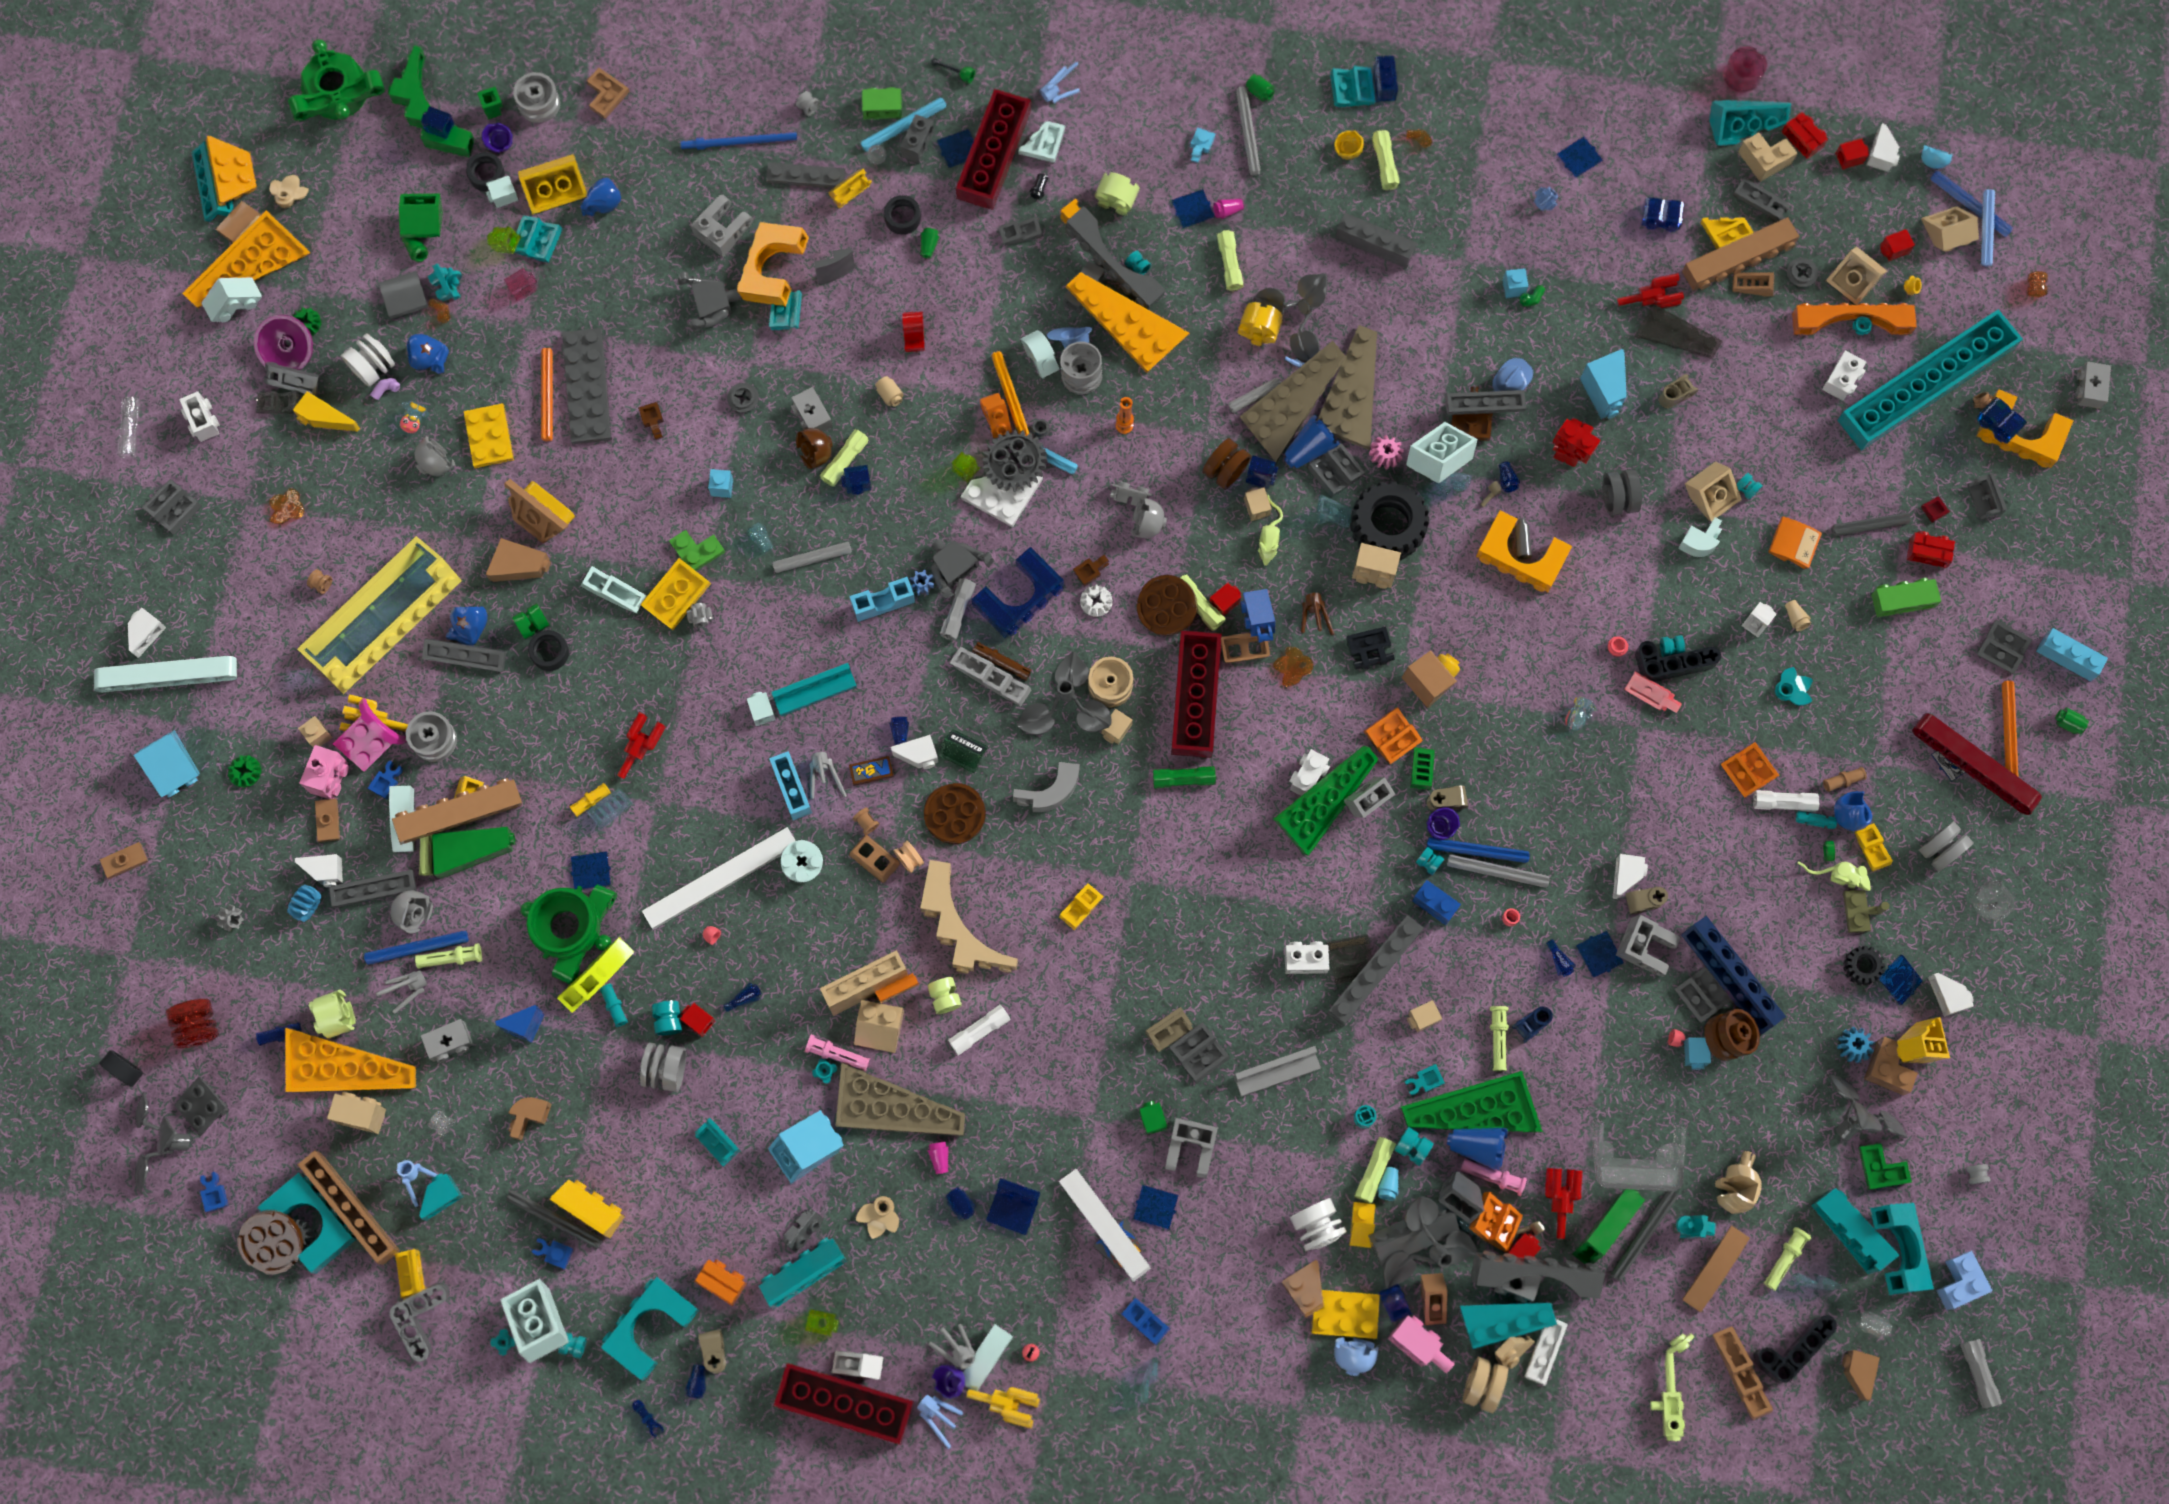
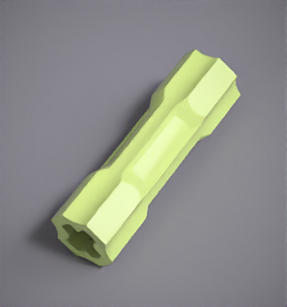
(1388, 173)
(1227, 247)
(852, 447)
(1208, 613)
(1369, 1184)

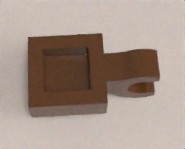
(652, 417)
(1089, 571)

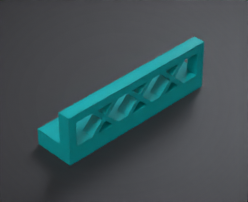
(207, 182)
(814, 689)

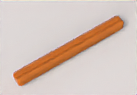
(546, 394)
(2010, 730)

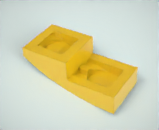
(1873, 848)
(1081, 906)

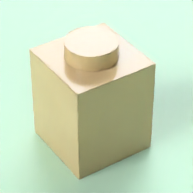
(1257, 503)
(1118, 728)
(315, 732)
(1424, 1016)

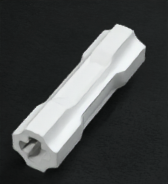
(1771, 800)
(975, 1032)

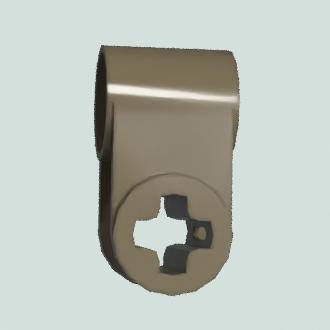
(1680, 390)
(1452, 798)
(1642, 900)
(711, 1347)

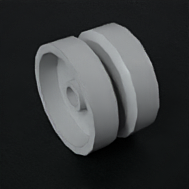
(536, 97)
(431, 736)
(1944, 844)

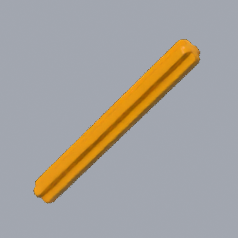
(1009, 392)

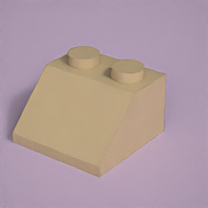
(1951, 228)
(1856, 275)
(1713, 490)
(878, 1026)

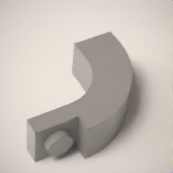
(1053, 796)

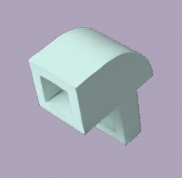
(1041, 352)
(1700, 543)

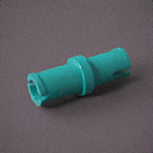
(613, 1005)

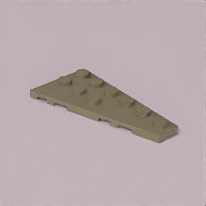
(1350, 400)
(1287, 406)
(880, 1105)

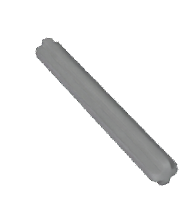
(1248, 131)
(1498, 871)

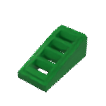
(1417, 783)

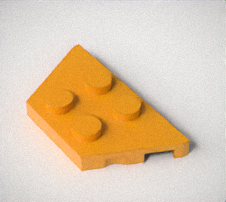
(230, 170)

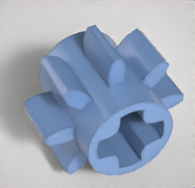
(1545, 198)
(924, 578)

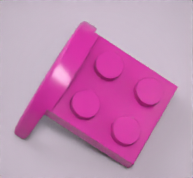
(367, 738)

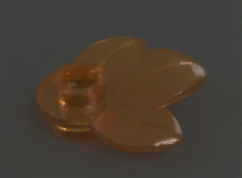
(286, 507)
(1290, 665)

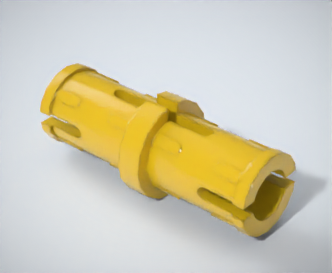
(590, 799)

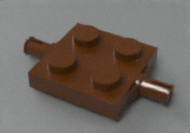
(1474, 424)

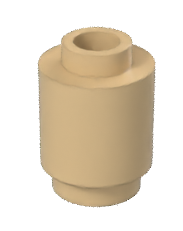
(889, 391)

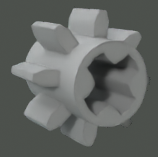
(699, 615)
(229, 917)

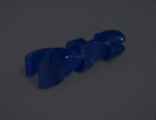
(647, 1418)

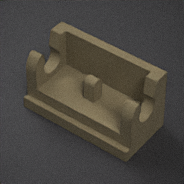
(1169, 1029)

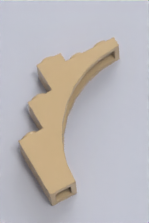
(951, 930)

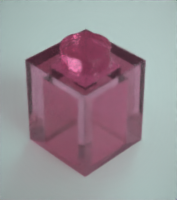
(521, 284)

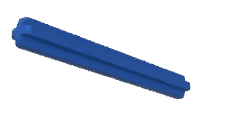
(1968, 201)
(1478, 850)
(416, 947)

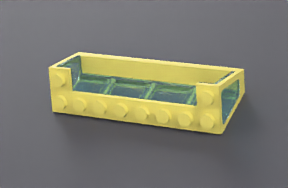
(379, 614)

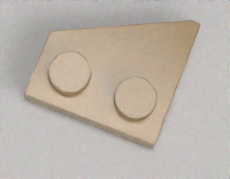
(1512, 1350)

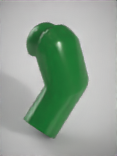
(1533, 299)

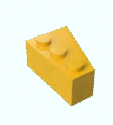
(1923, 1043)

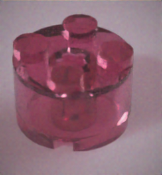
(1744, 69)

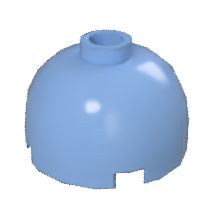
(1355, 1356)

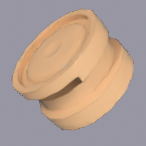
(908, 856)

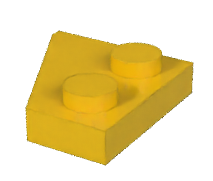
(1726, 230)

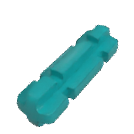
(1816, 820)

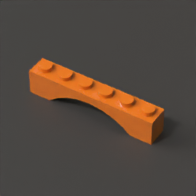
(1892, 318)

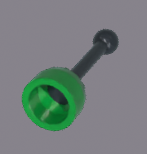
(966, 74)

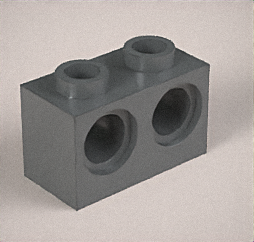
(917, 138)

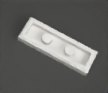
(1545, 1353)

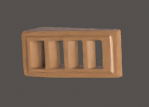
(1756, 290)

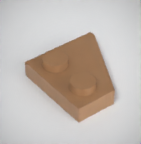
(1306, 1288)

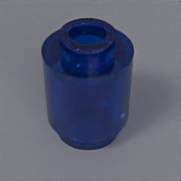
(960, 1203)

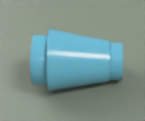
(1389, 1184)

